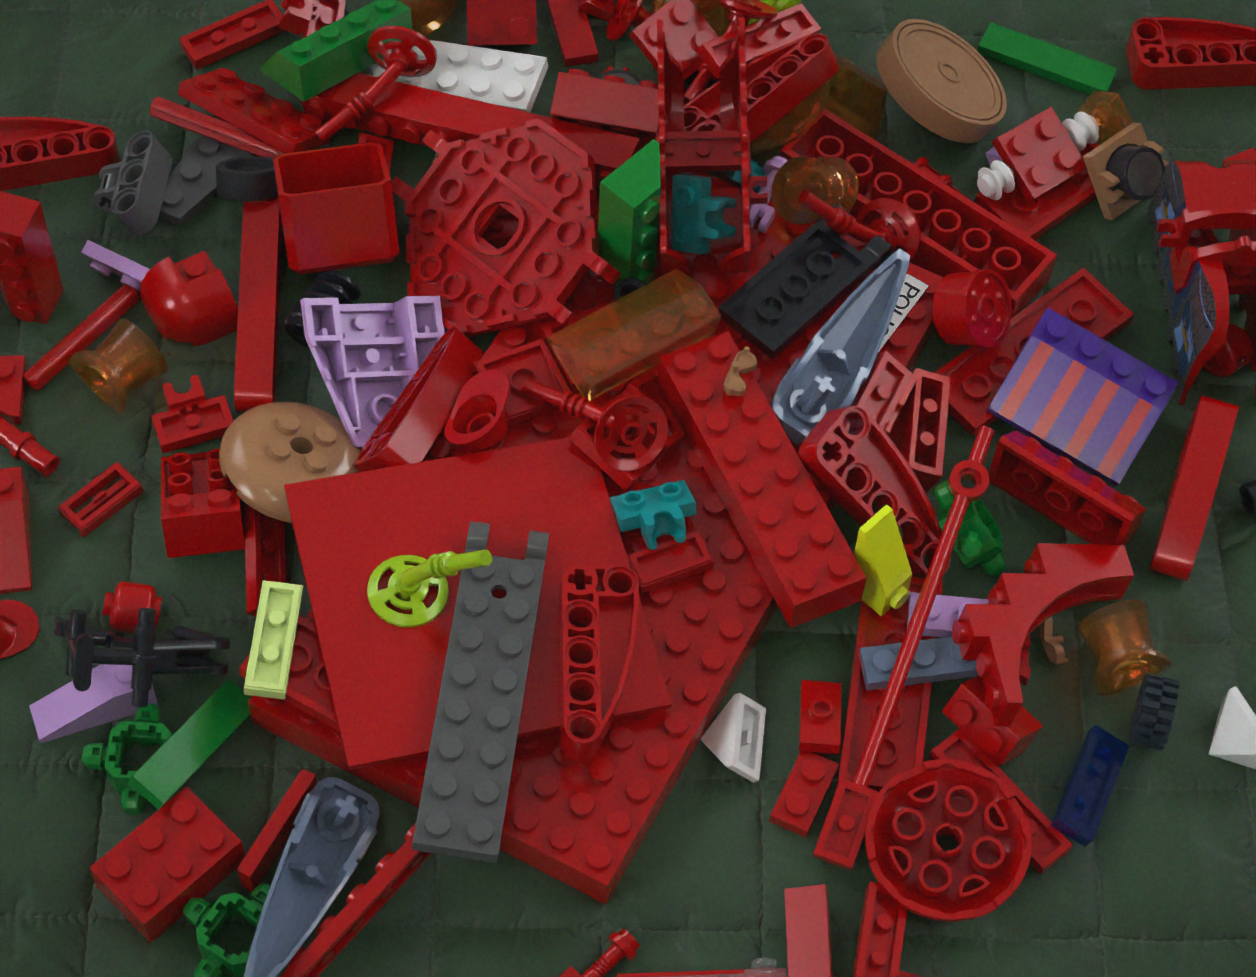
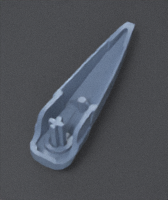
(840, 352)
(315, 865)

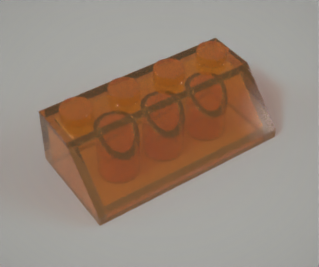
(634, 332)

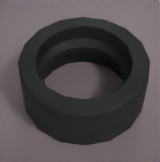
(246, 179)

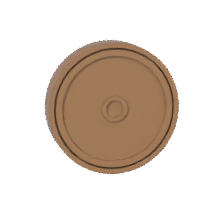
(941, 81)

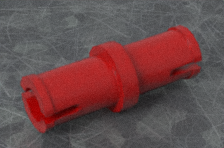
(24, 447)

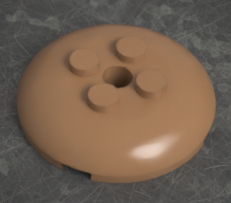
(280, 447)

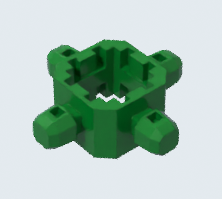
(978, 536)
(144, 730)
(209, 923)

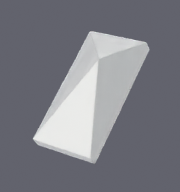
(1235, 731)
(738, 736)

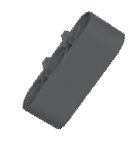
(136, 184)

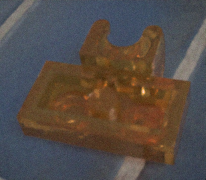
(1108, 112)

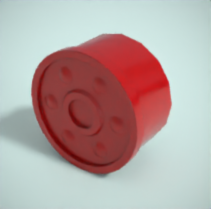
(972, 308)

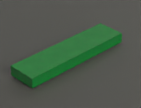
(1046, 60)
(192, 745)

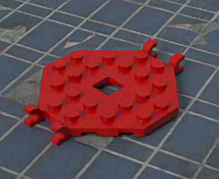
(540, 182)

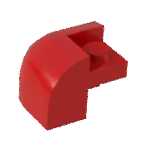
(189, 300)

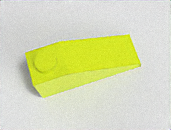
(884, 562)

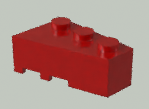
(920, 425)

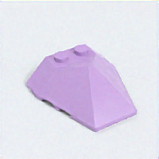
(369, 353)

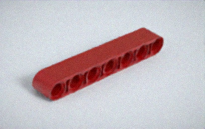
(258, 305)

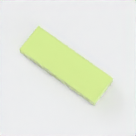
(273, 640)

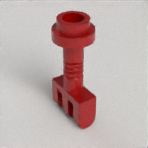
(622, 945)

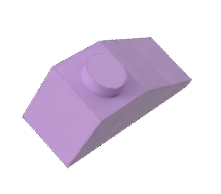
(72, 711)

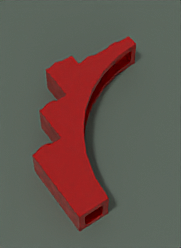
(1051, 582)

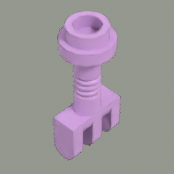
(764, 211)

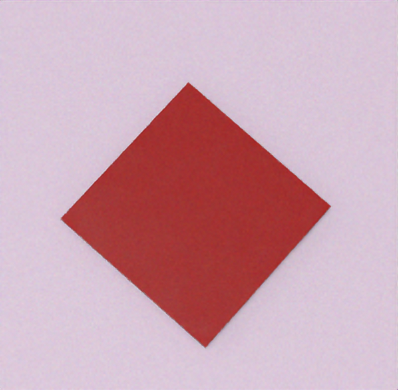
(391, 676)

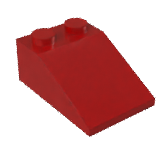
(14, 532)

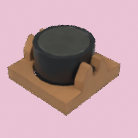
(1125, 172)

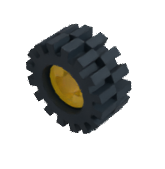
(1154, 712)

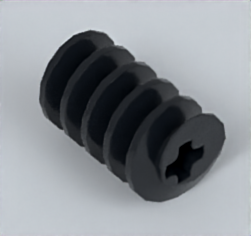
(327, 285)

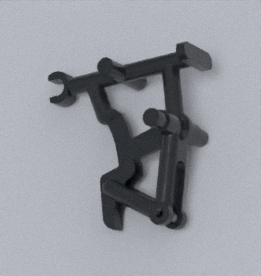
(146, 657)

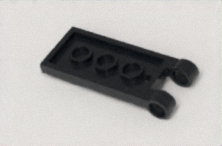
(800, 286)

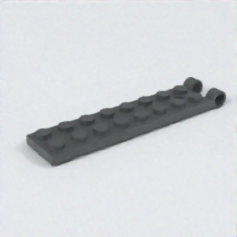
(480, 703)

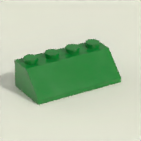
(334, 50)
(631, 214)

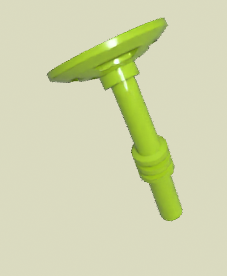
(412, 584)

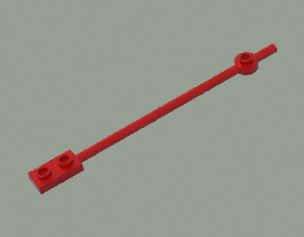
(852, 800)

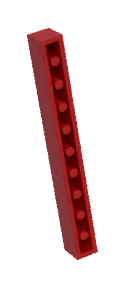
(411, 111)

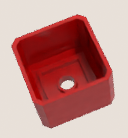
(336, 208)

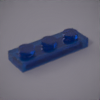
(1090, 786)

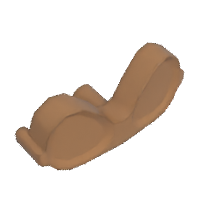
(743, 363)
(1051, 644)

